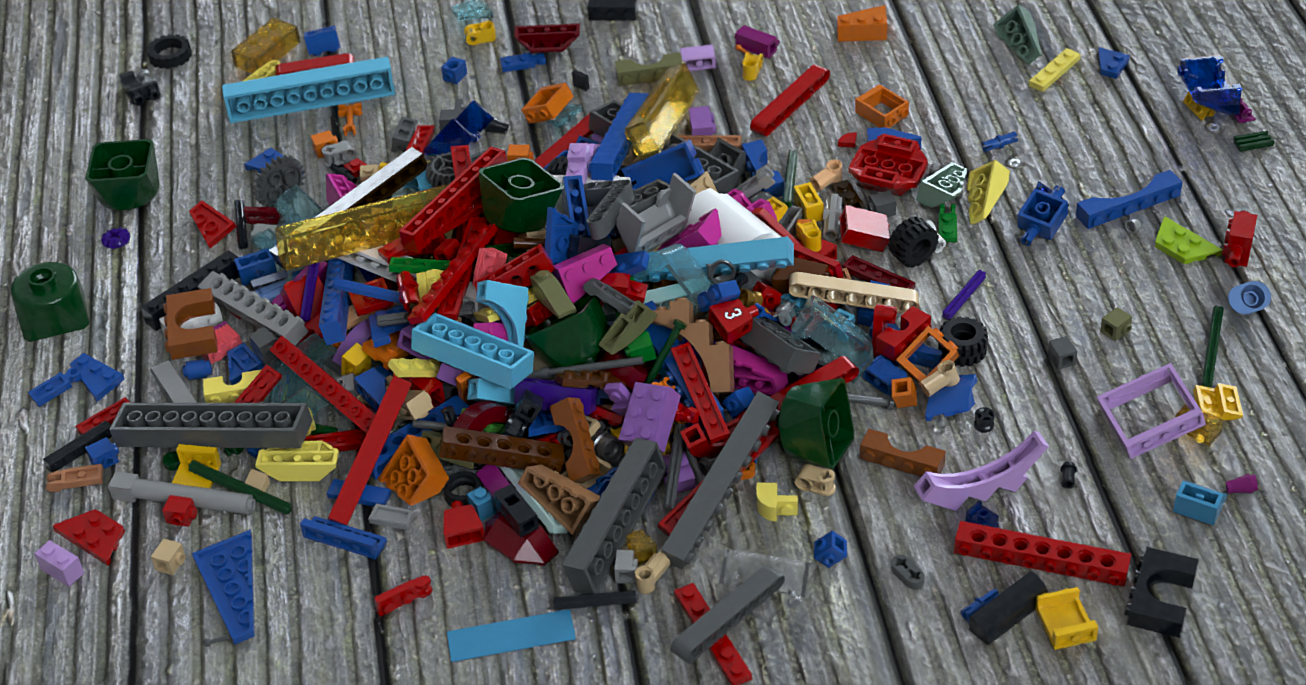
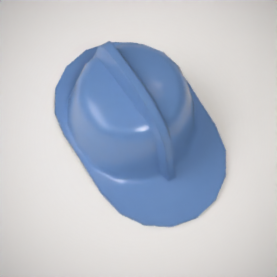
(1249, 297)

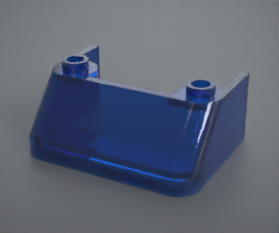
(460, 131)

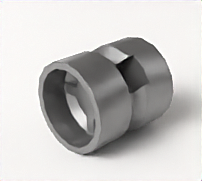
(607, 446)

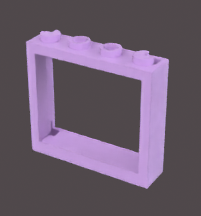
(1162, 433)

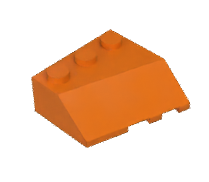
(414, 471)

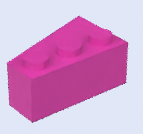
(581, 268)
(756, 373)

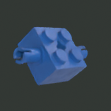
(1042, 214)

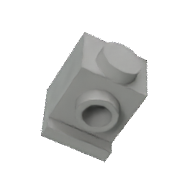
(625, 566)

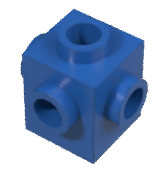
(830, 549)

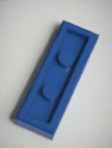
(370, 495)

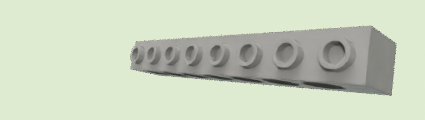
(254, 308)

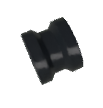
(984, 419)

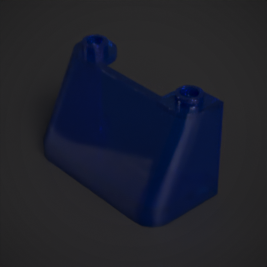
(1208, 84)

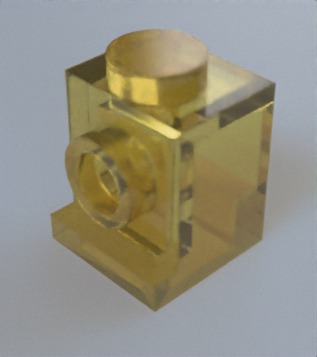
(642, 546)

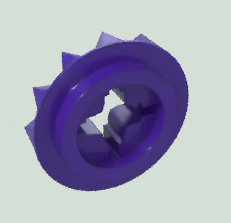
(111, 240)

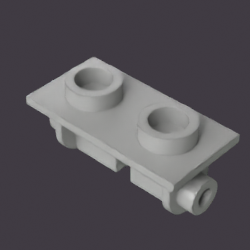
(785, 313)

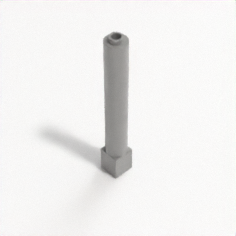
(130, 487)

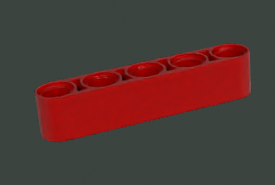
(314, 63)

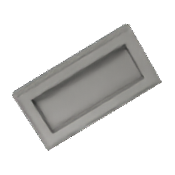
(391, 516)

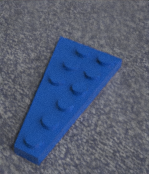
(229, 579)

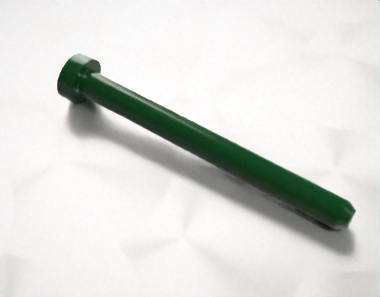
(679, 325)

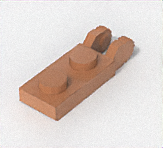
(75, 477)

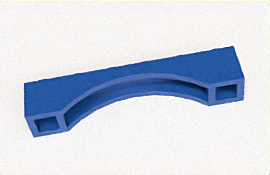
(1102, 210)

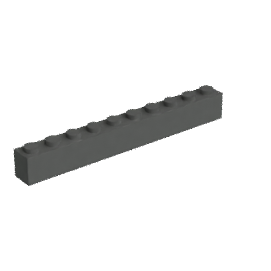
(719, 480)

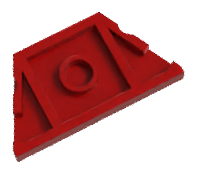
(92, 533)

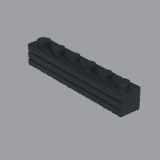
(76, 447)

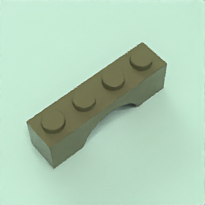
(633, 73)

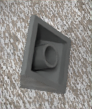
(730, 155)

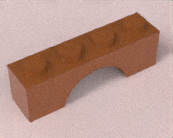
(877, 449)
(583, 460)

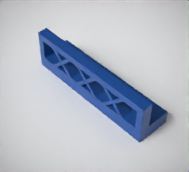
(343, 537)

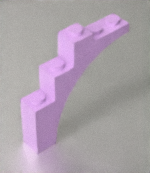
(578, 159)
(980, 483)

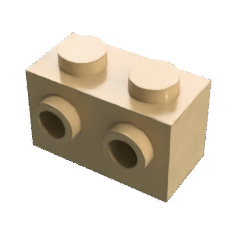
(415, 405)

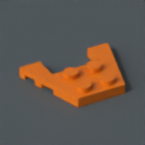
(385, 352)

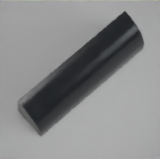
(1007, 608)

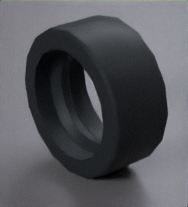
(460, 479)

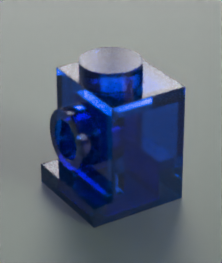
(981, 515)

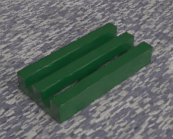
(1253, 141)

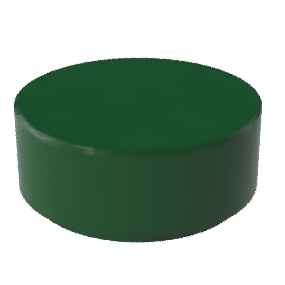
(171, 461)

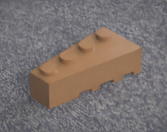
(560, 496)

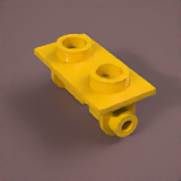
(1199, 110)

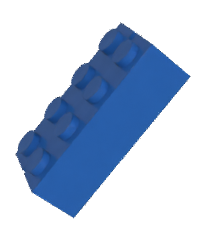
(661, 166)

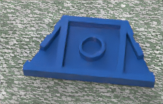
(558, 234)

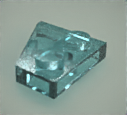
(472, 10)

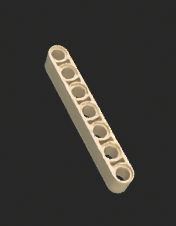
(851, 292)

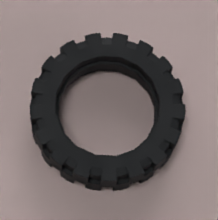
(172, 60)

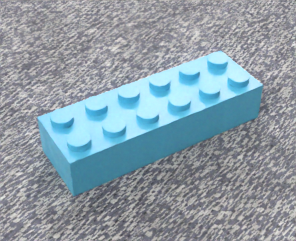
(472, 350)

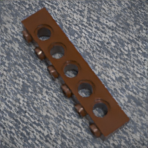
(499, 449)

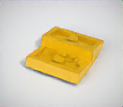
(1220, 401)

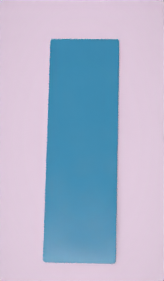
(510, 635)

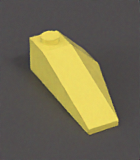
(985, 188)

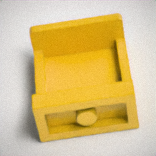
(1065, 618)

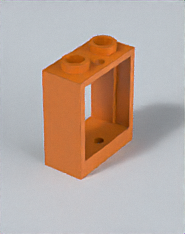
(879, 94)
(547, 104)
(903, 360)

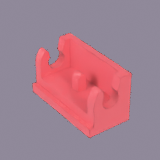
(488, 261)

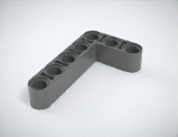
(608, 199)

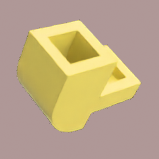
(771, 504)

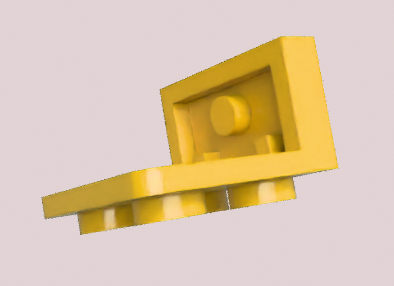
(205, 455)

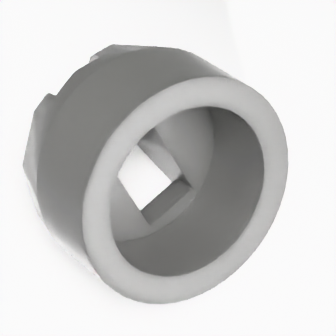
(1132, 225)

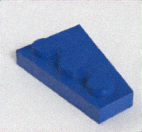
(631, 262)
(96, 375)

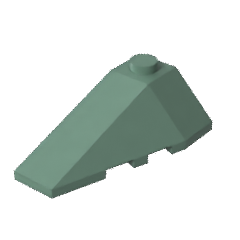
(1019, 33)
(942, 185)

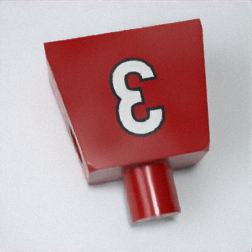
(732, 319)

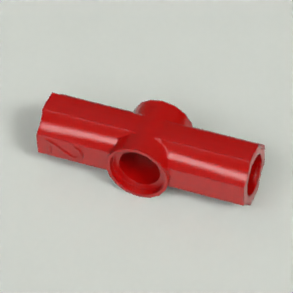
(408, 290)

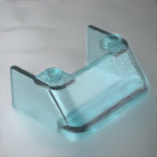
(684, 269)
(833, 333)
(295, 389)

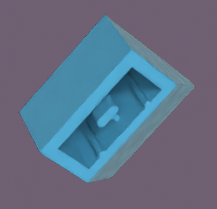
(1199, 502)

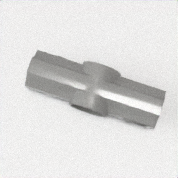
(831, 217)

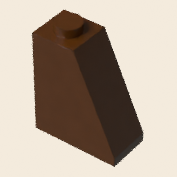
(781, 278)

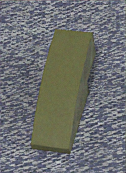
(627, 328)

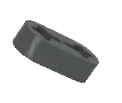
(909, 571)

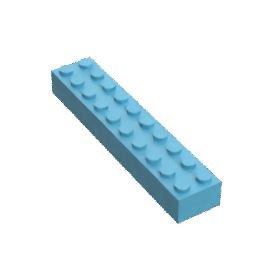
(308, 89)

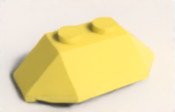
(306, 463)

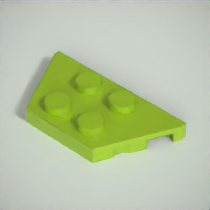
(1183, 243)

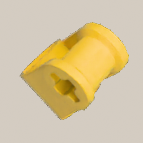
(481, 32)
(751, 66)
(809, 235)

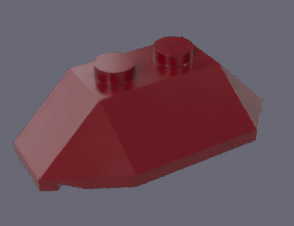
(547, 37)
(529, 549)

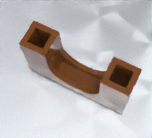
(179, 309)

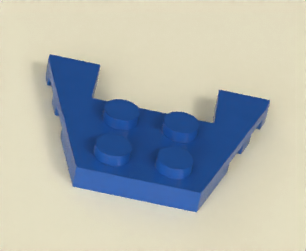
(380, 334)

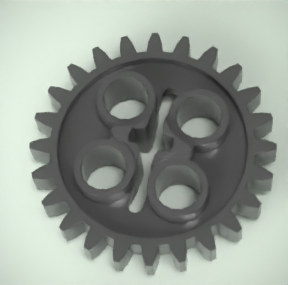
(277, 179)

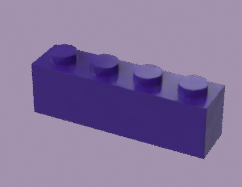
(554, 392)

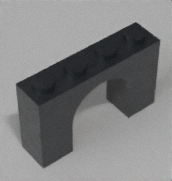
(1145, 610)

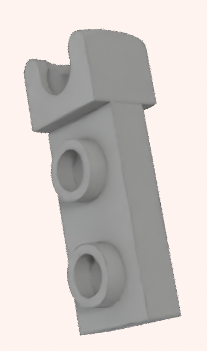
(761, 180)

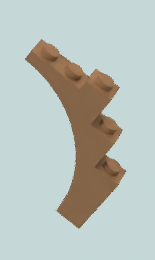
(716, 358)

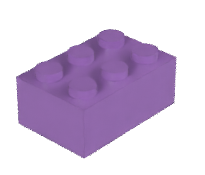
(650, 414)

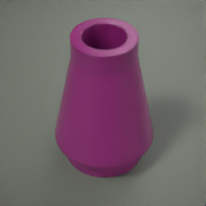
(1242, 484)

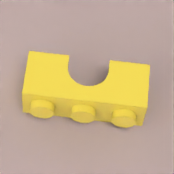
(218, 392)

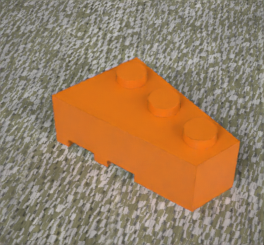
(863, 25)

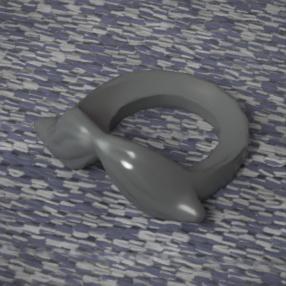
(711, 270)

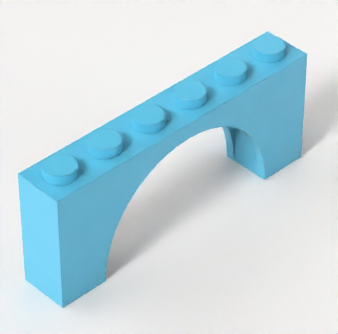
(510, 305)

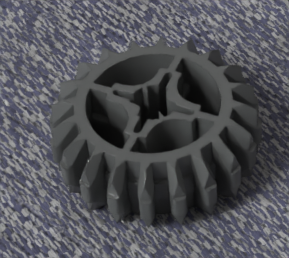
(440, 170)

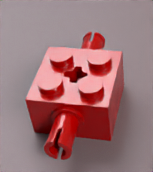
(1239, 238)

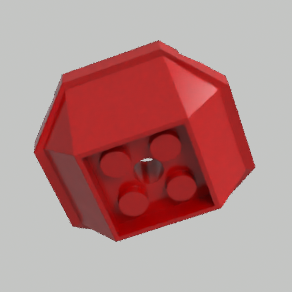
(889, 164)

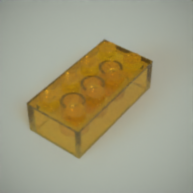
(265, 44)

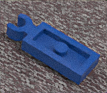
(522, 61)
(54, 386)

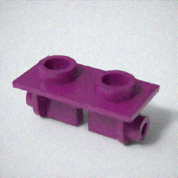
(1245, 113)

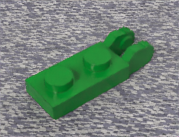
(947, 224)

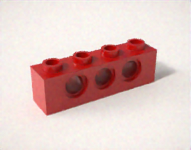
(519, 267)

